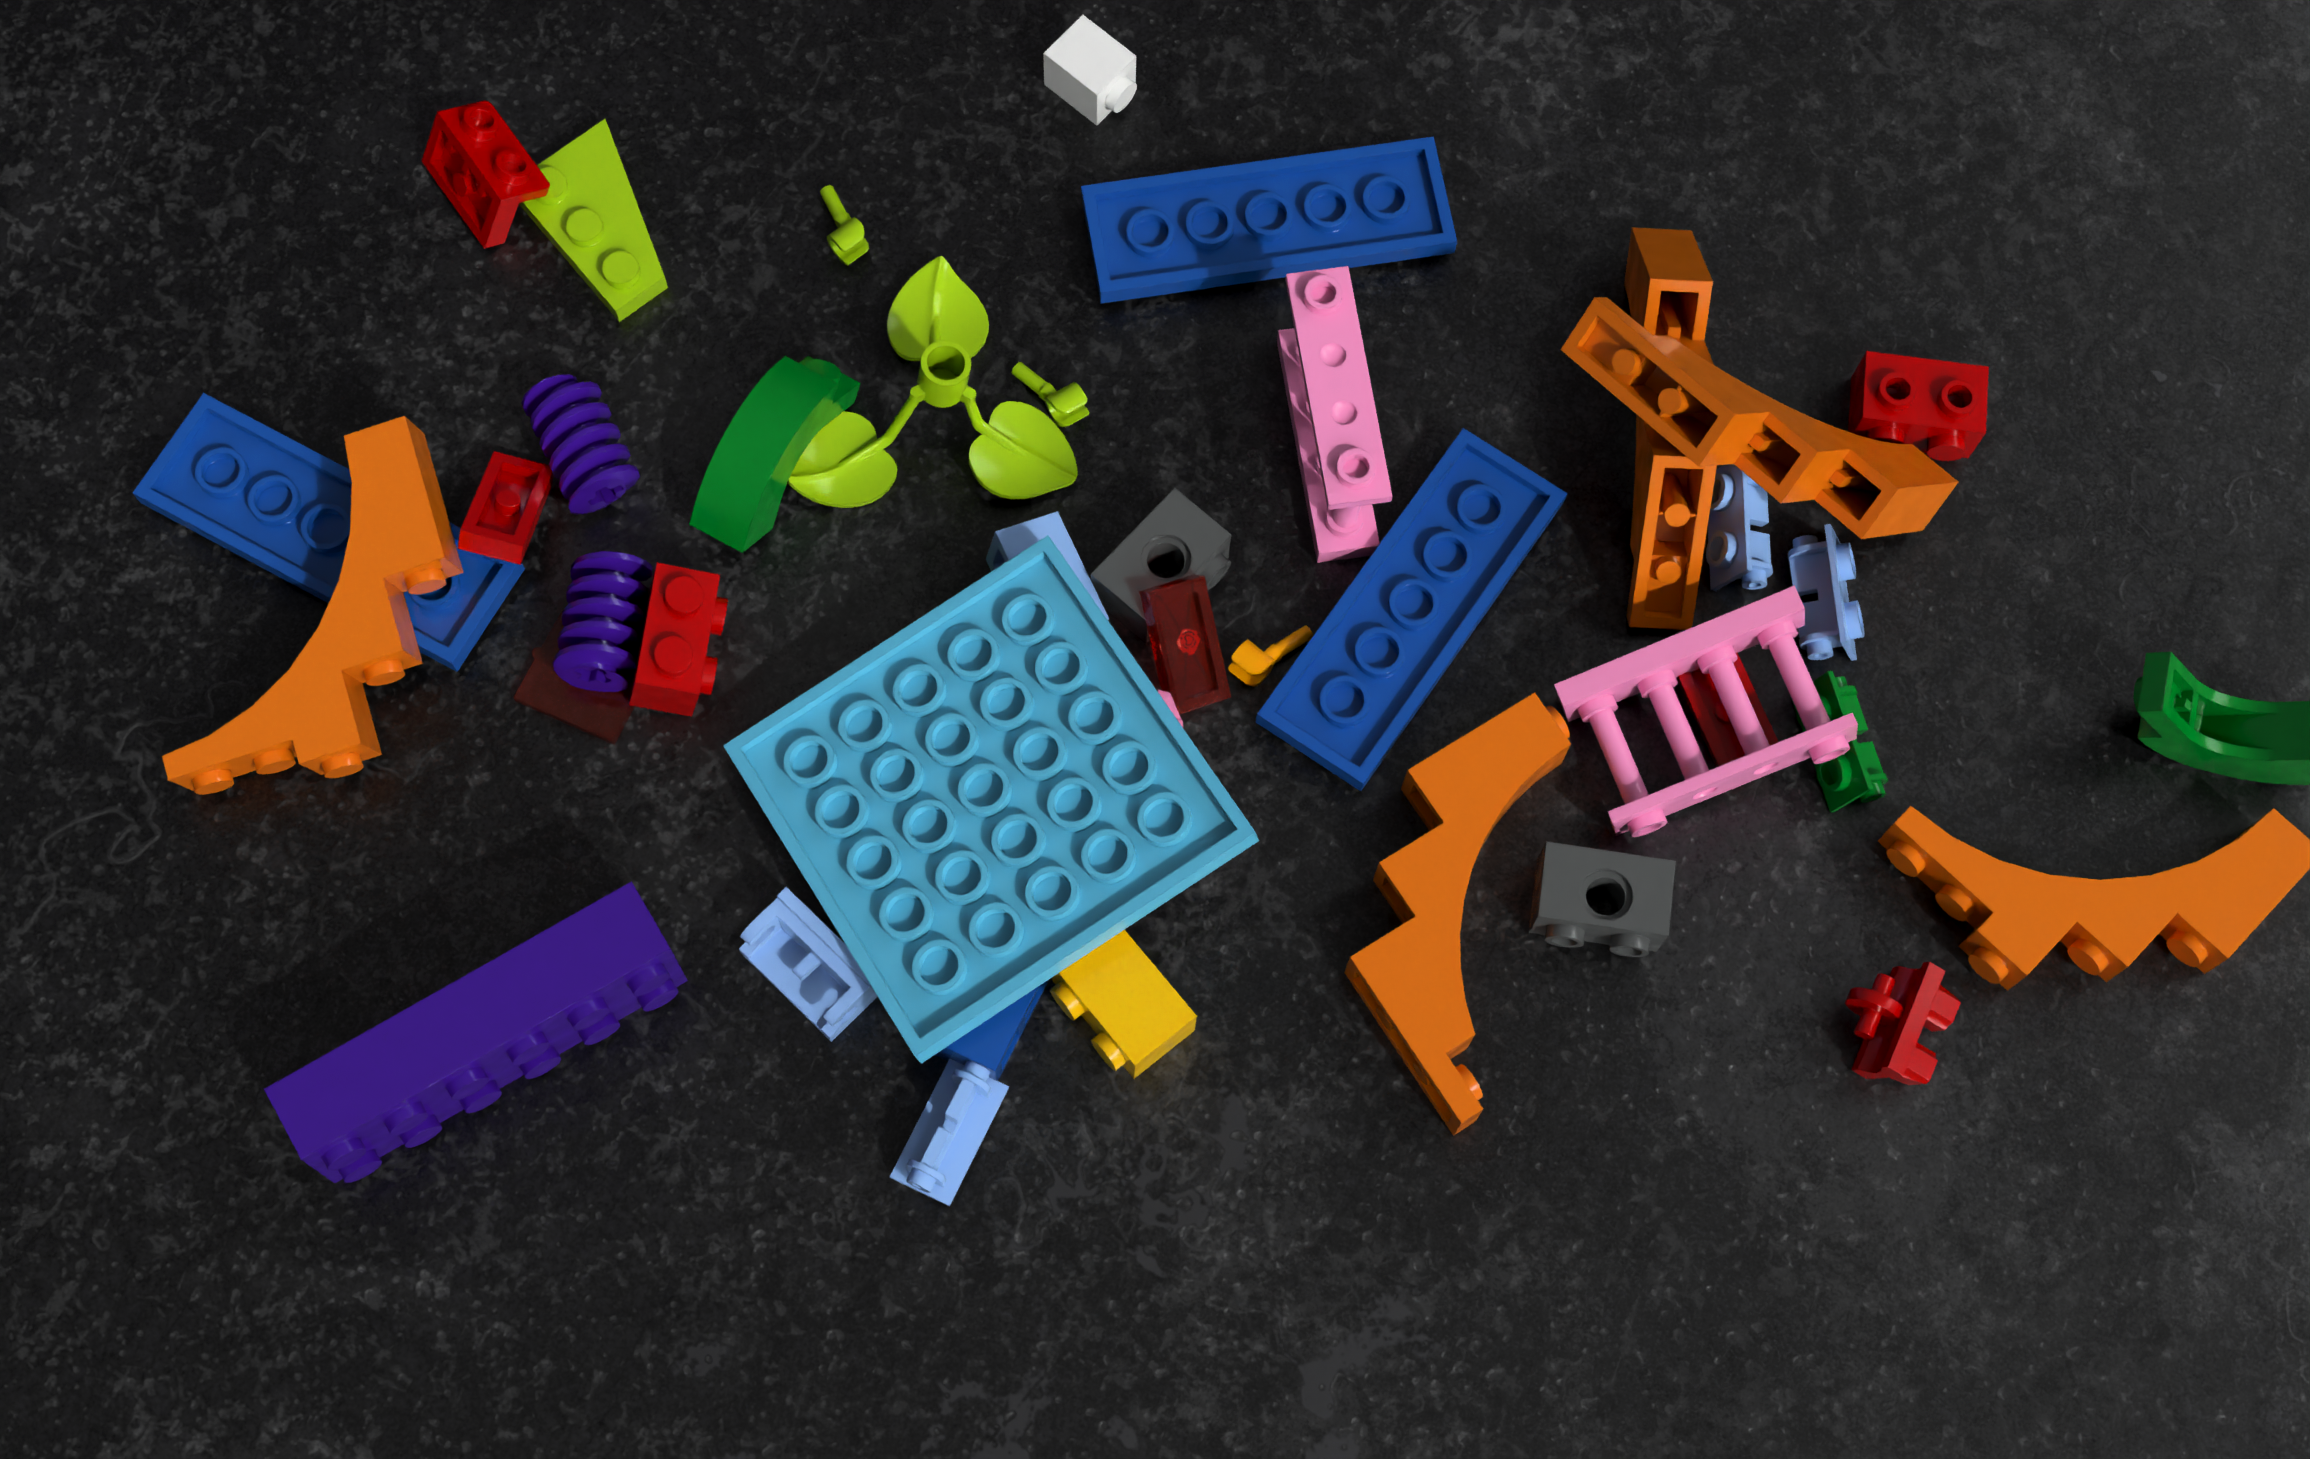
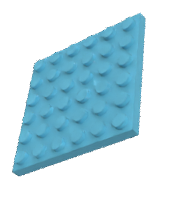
(988, 797)

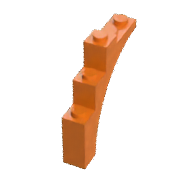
(366, 635)
(2104, 923)

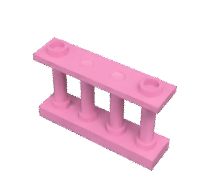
(1333, 414)
(1712, 649)

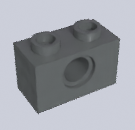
(1171, 533)
(1634, 882)

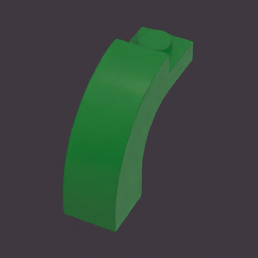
(764, 445)
(2219, 730)

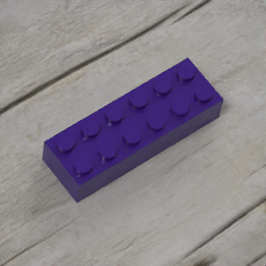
(477, 1037)

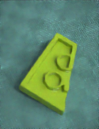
(598, 223)

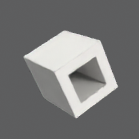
(1090, 70)

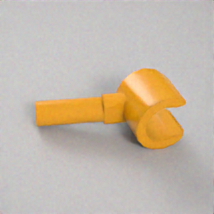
(1254, 664)

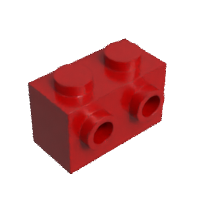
(1920, 403)
(675, 640)

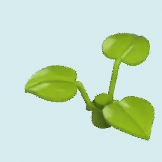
(942, 327)

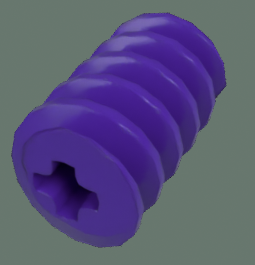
(580, 442)
(600, 620)

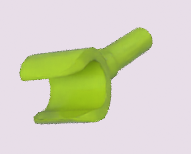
(847, 240)
(1064, 405)

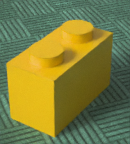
(1125, 1004)

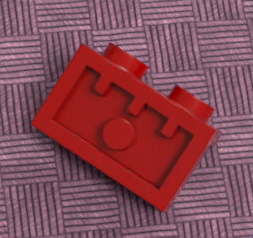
(482, 169)

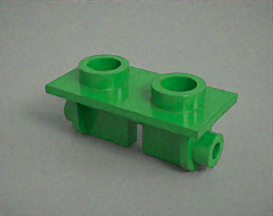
(1857, 770)

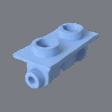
(1732, 547)
(1832, 618)
(950, 1131)

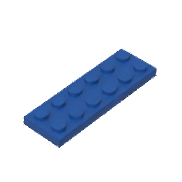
(1267, 219)
(293, 519)
(1411, 609)

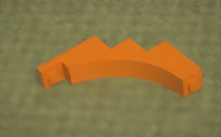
(1723, 421)
(1672, 495)
(1414, 971)

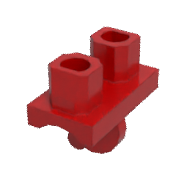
(1893, 1020)

